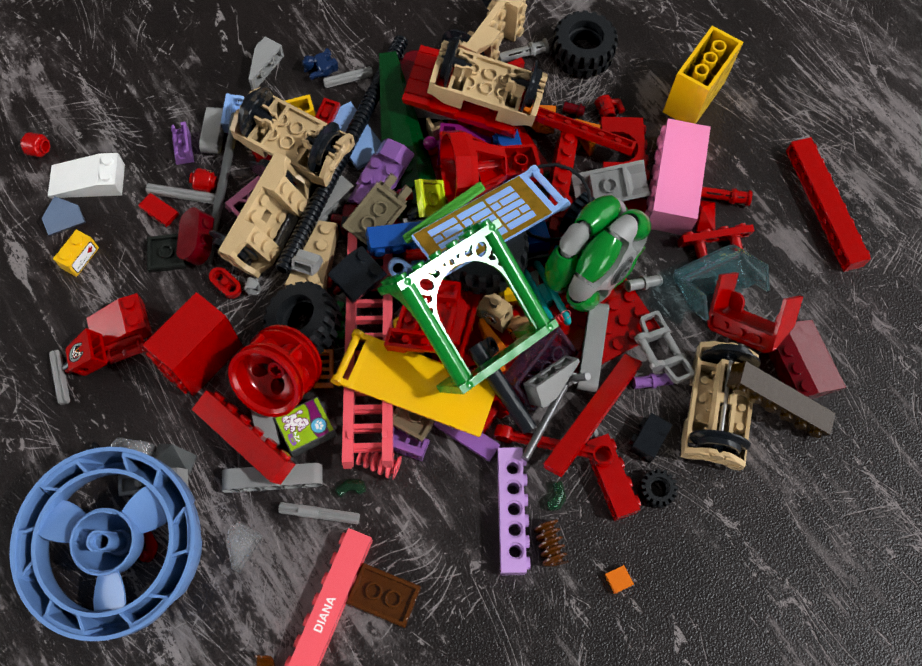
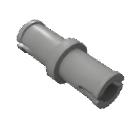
(643, 282)

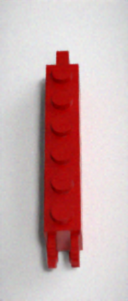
(561, 178)

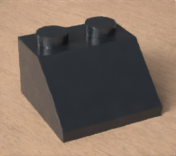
(357, 274)

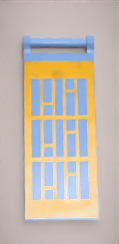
(515, 203)

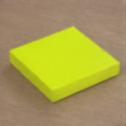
(429, 196)

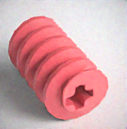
(374, 460)

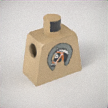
(494, 310)

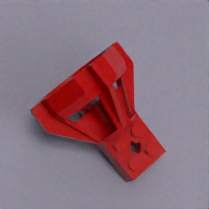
(470, 160)

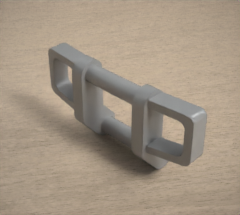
(662, 365)

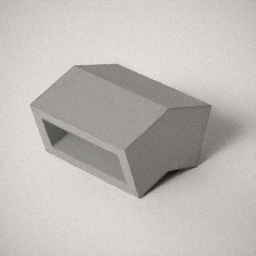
(306, 262)

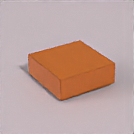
(619, 579)

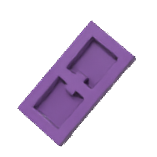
(182, 144)
(408, 445)

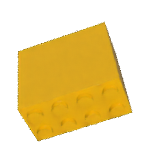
(702, 76)

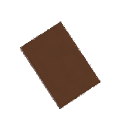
(383, 595)

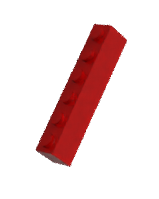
(243, 437)

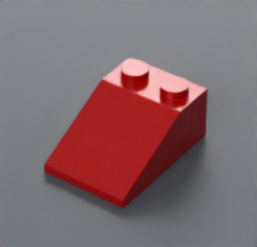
(121, 319)

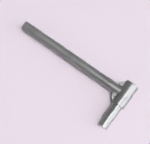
(575, 378)

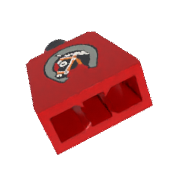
(85, 353)

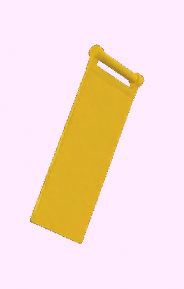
(411, 382)

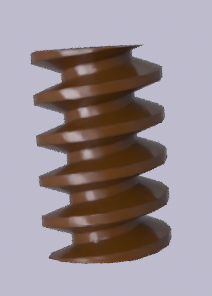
(550, 544)

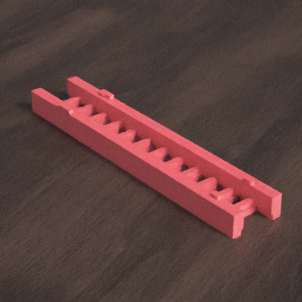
(349, 406)

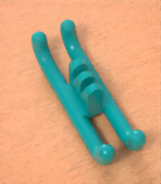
(545, 294)

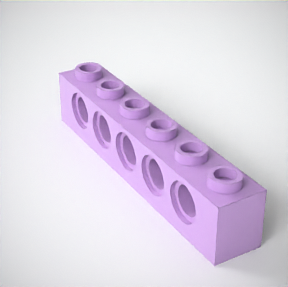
(508, 564)

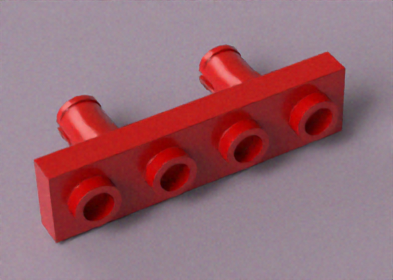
(723, 233)

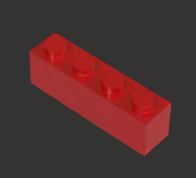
(613, 481)

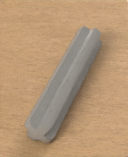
(348, 77)
(59, 377)

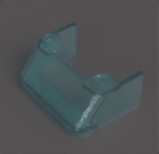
(701, 276)

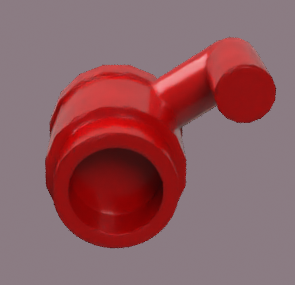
(606, 107)

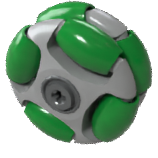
(597, 252)

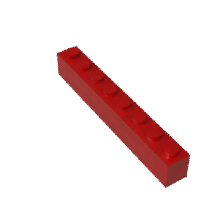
(828, 204)

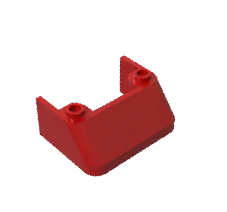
(733, 322)

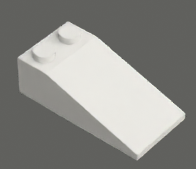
(88, 177)

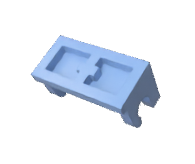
(230, 105)

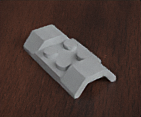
(622, 181)

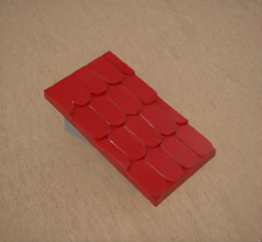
(429, 106)

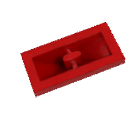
(706, 216)

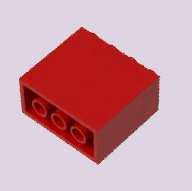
(193, 344)

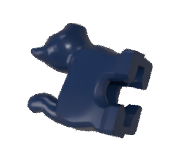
(323, 63)

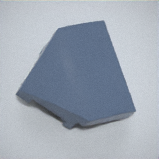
(62, 216)

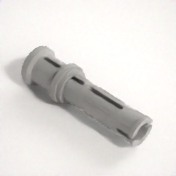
(532, 51)

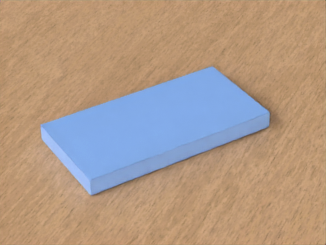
(367, 143)

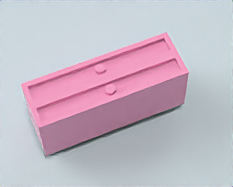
(677, 176)

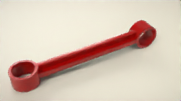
(508, 435)

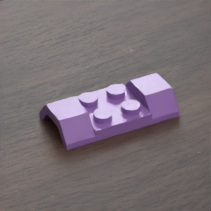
(389, 158)

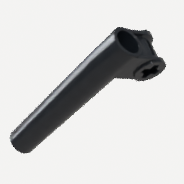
(482, 353)

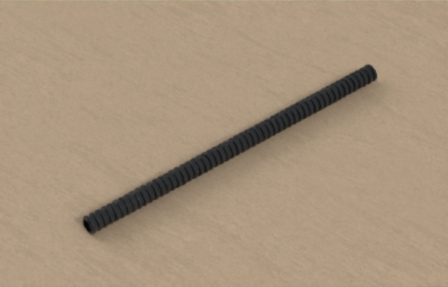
(322, 194)

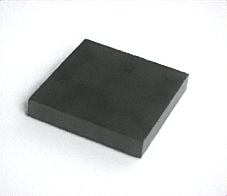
(162, 254)

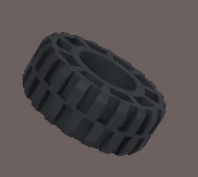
(485, 279)

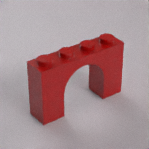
(629, 128)

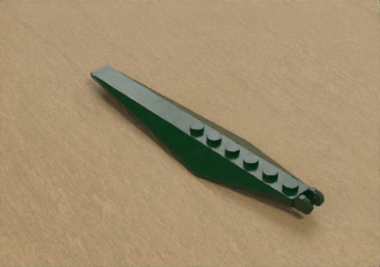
(401, 125)

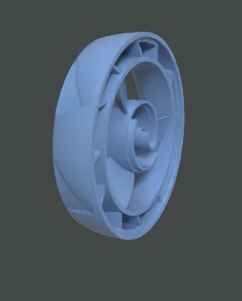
(104, 543)

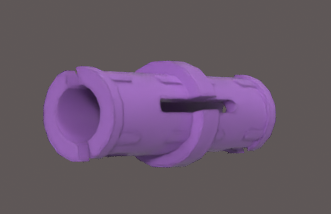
(651, 381)

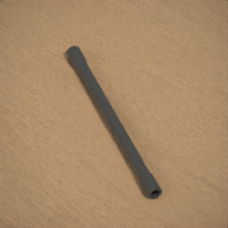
(222, 186)

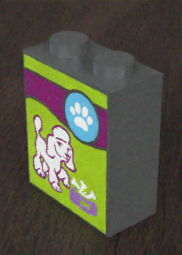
(307, 426)

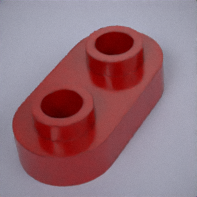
(226, 283)

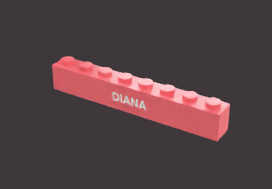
(331, 600)

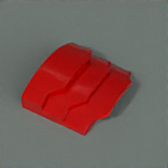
(451, 312)

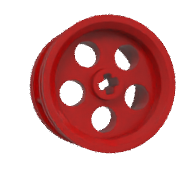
(288, 357)

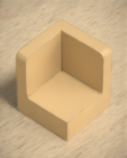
(433, 128)

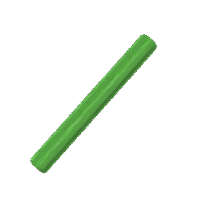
(455, 204)

